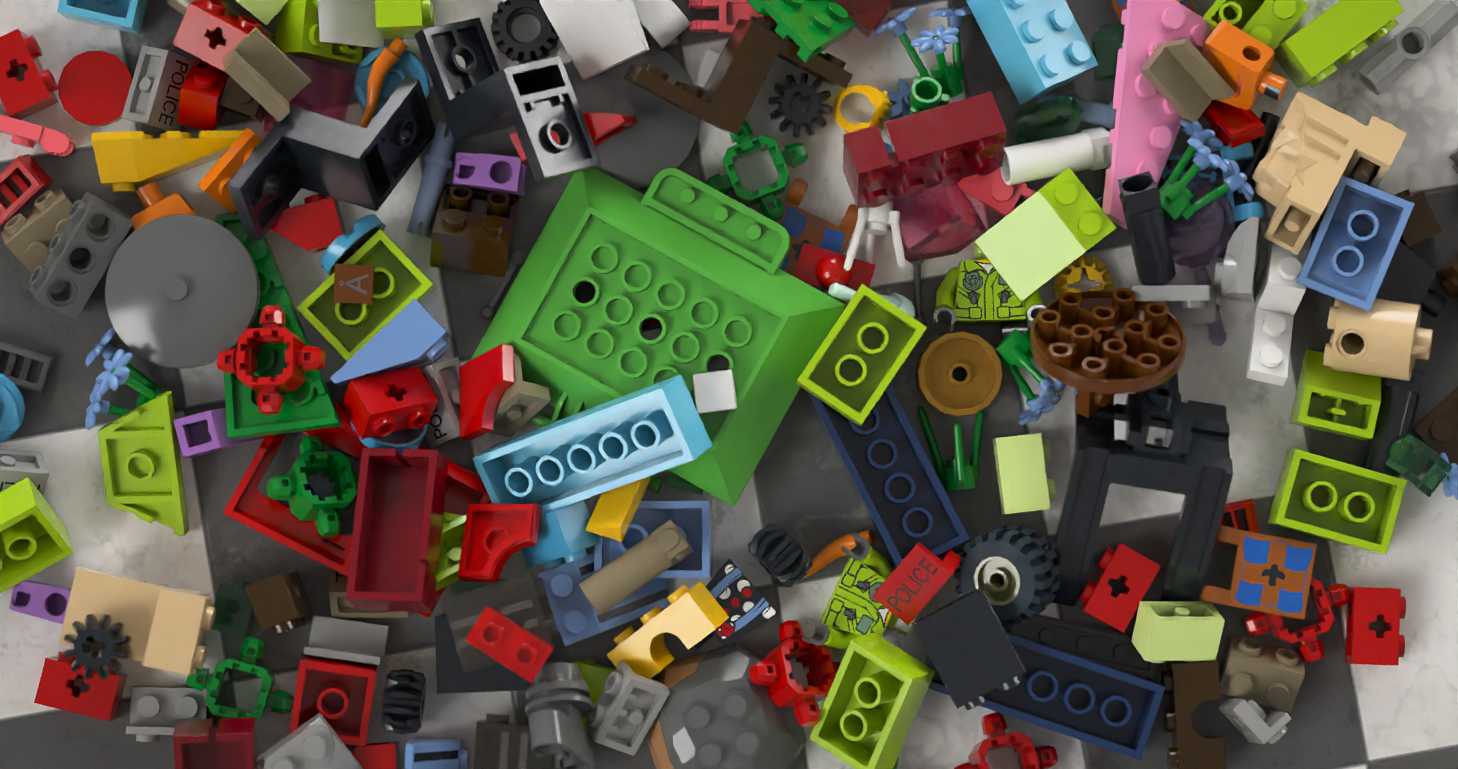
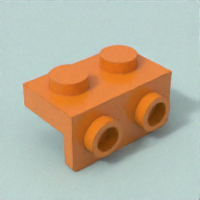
(219, 176)

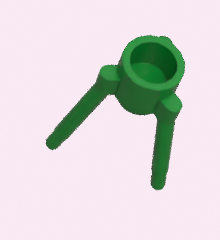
(960, 472)

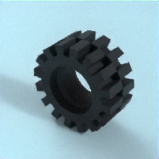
(515, 49)

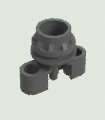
(556, 713)

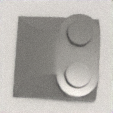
(1240, 268)
(309, 747)

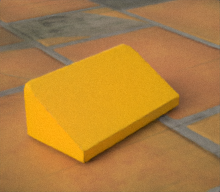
(616, 509)

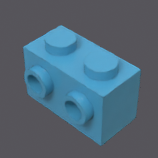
(561, 537)

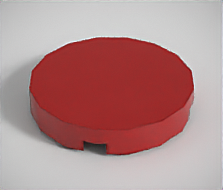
(95, 88)

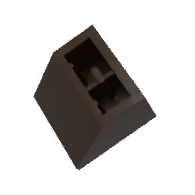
(474, 230)

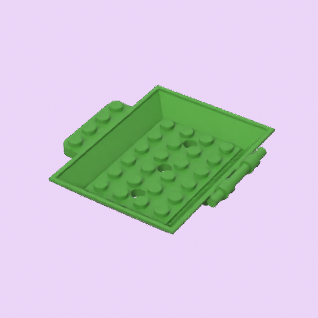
(698, 269)

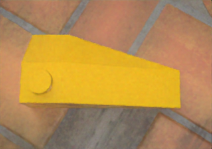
(137, 159)

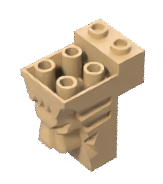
(1310, 157)
(162, 621)

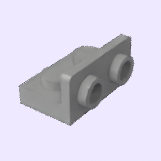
(1185, 302)
(157, 709)
(626, 709)
(1253, 722)

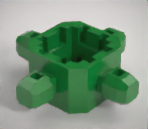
(792, 156)
(301, 502)
(252, 651)

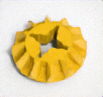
(1093, 268)

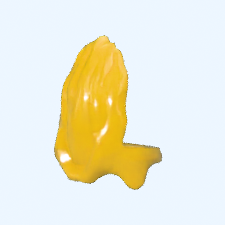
(880, 101)

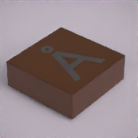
(354, 284)

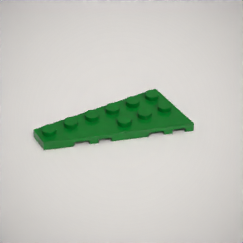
(810, 23)
(301, 410)

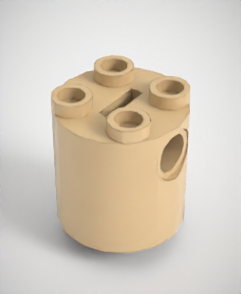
(1386, 343)

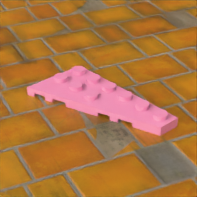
(1144, 118)

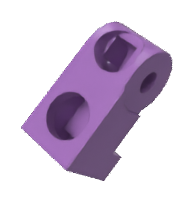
(491, 172)
(40, 600)

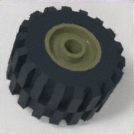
(1011, 571)

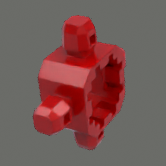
(244, 363)
(1310, 647)
(776, 668)
(994, 727)

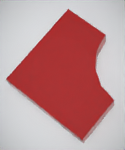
(481, 388)
(493, 536)

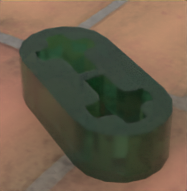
(1045, 119)

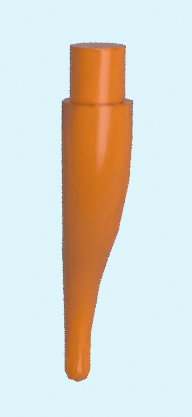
(381, 67)
(833, 550)

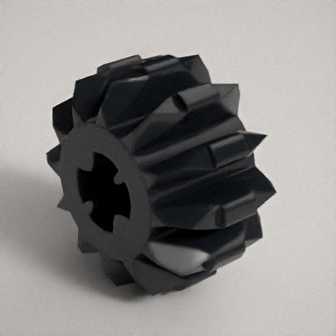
(794, 116)
(780, 555)
(92, 660)
(403, 701)

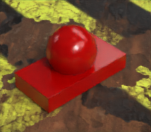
(1233, 124)
(825, 267)

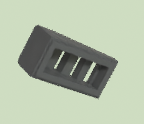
(41, 373)

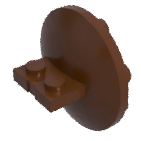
(1107, 344)

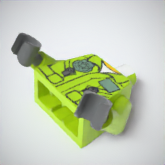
(980, 295)
(852, 608)

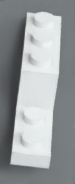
(1274, 312)

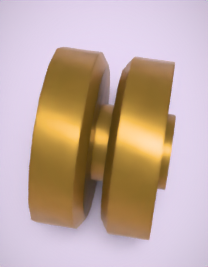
(981, 377)

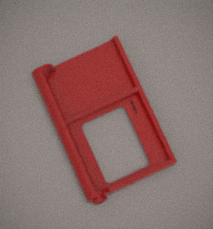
(278, 522)

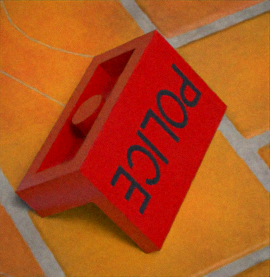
(915, 582)

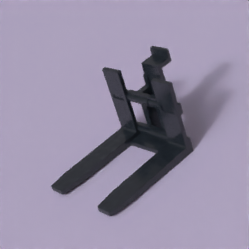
(1198, 474)

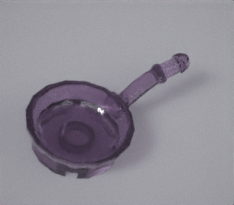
(1203, 239)

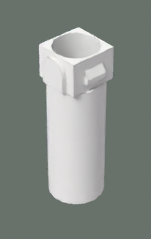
(1052, 156)

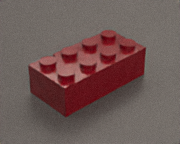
(928, 151)
(397, 530)
(206, 746)

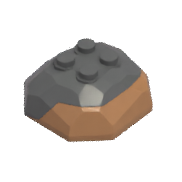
(721, 716)

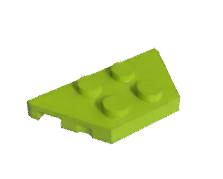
(144, 464)

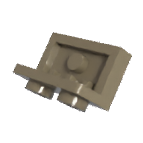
(31, 234)
(1262, 673)

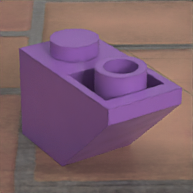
(206, 433)

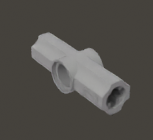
(1393, 60)

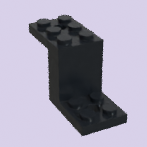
(525, 96)
(332, 158)

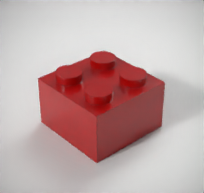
(339, 692)

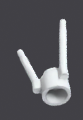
(876, 223)

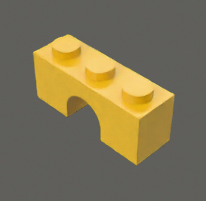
(689, 617)

